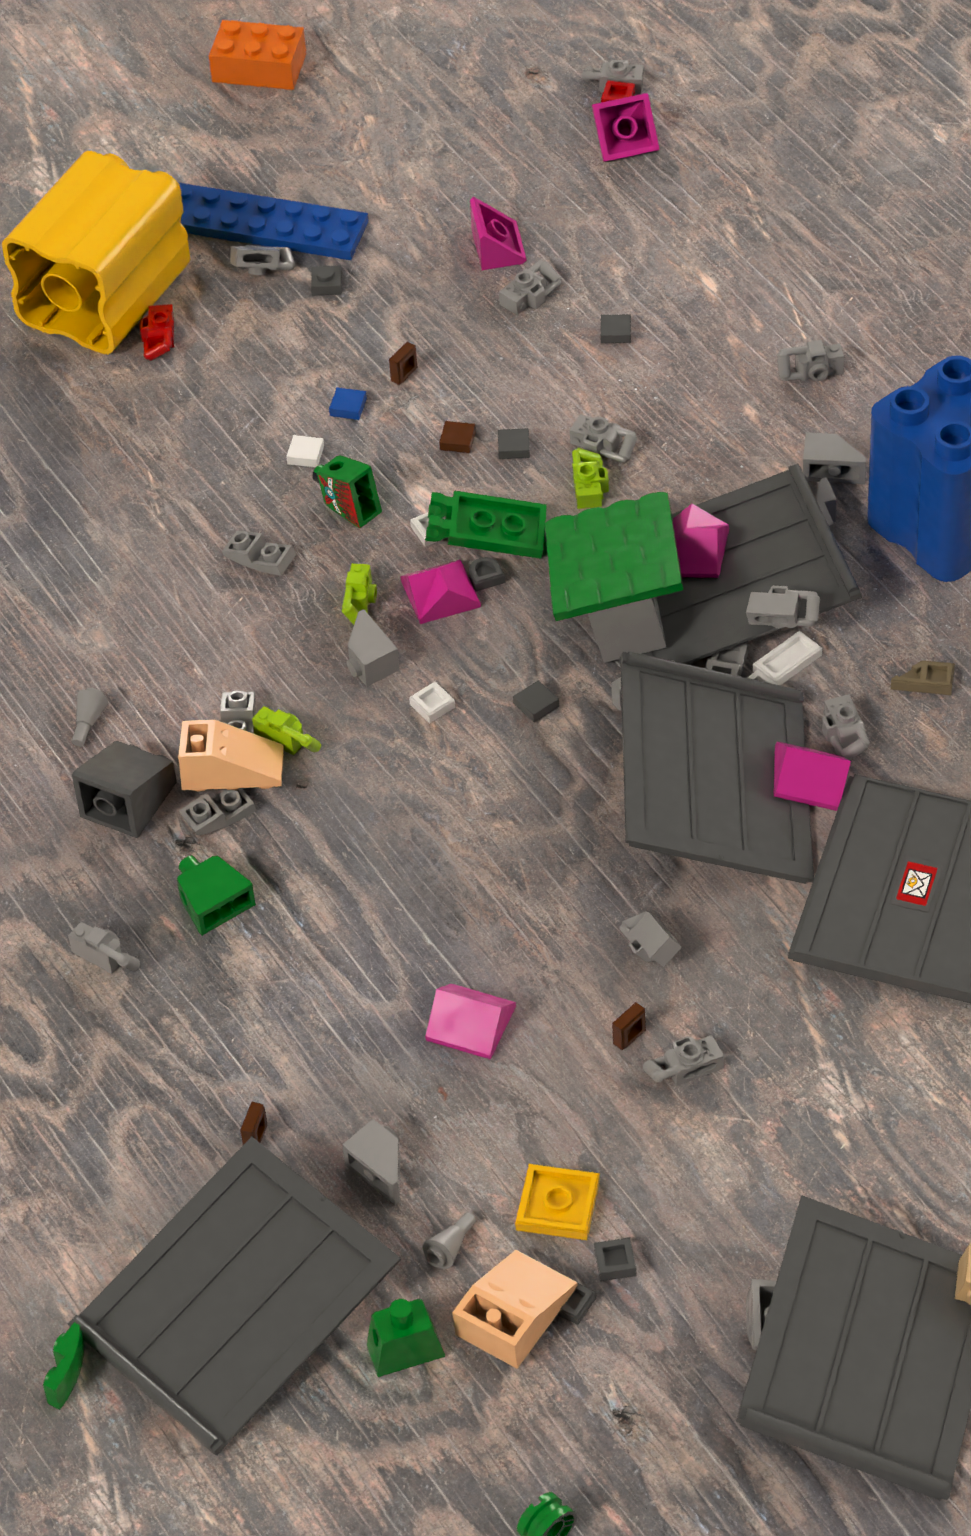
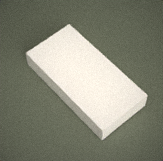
(788, 658)

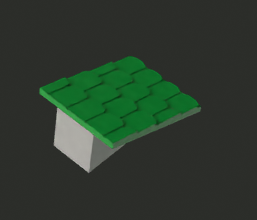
(614, 569)

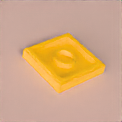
(557, 1202)

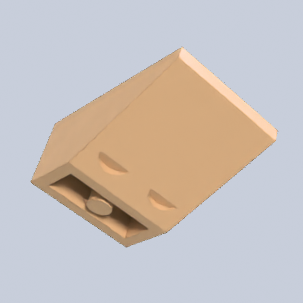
(227, 757)
(511, 1307)

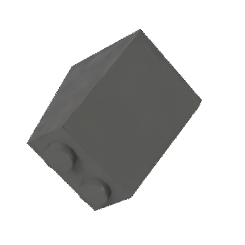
(123, 787)

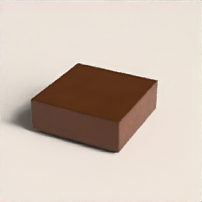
(403, 363)
(457, 437)
(629, 1026)
(254, 1123)

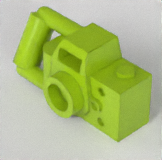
(589, 478)
(358, 591)
(284, 729)

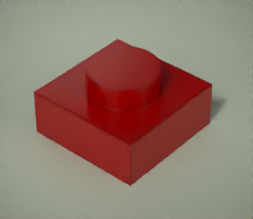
(617, 90)

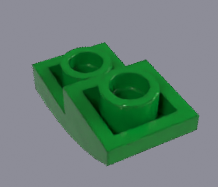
(69, 1357)

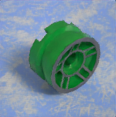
(547, 1518)

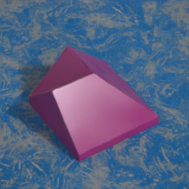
(625, 127)
(700, 542)
(440, 591)

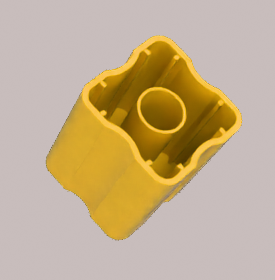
(97, 251)

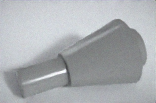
(90, 705)
(443, 1247)

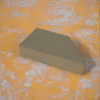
(926, 678)

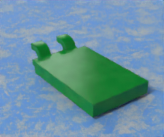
(487, 523)

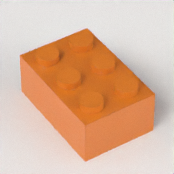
(257, 54)

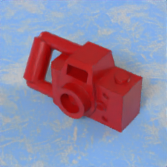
(157, 331)

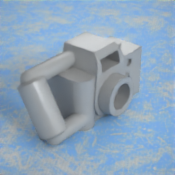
(616, 71)
(260, 258)
(529, 288)
(811, 361)
(602, 437)
(781, 608)
(844, 727)
(650, 938)
(100, 948)
(686, 1061)

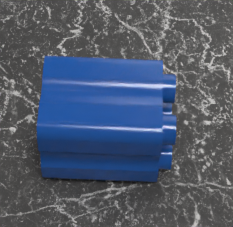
(924, 469)

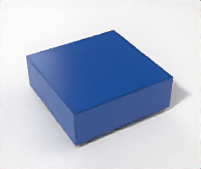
(347, 403)

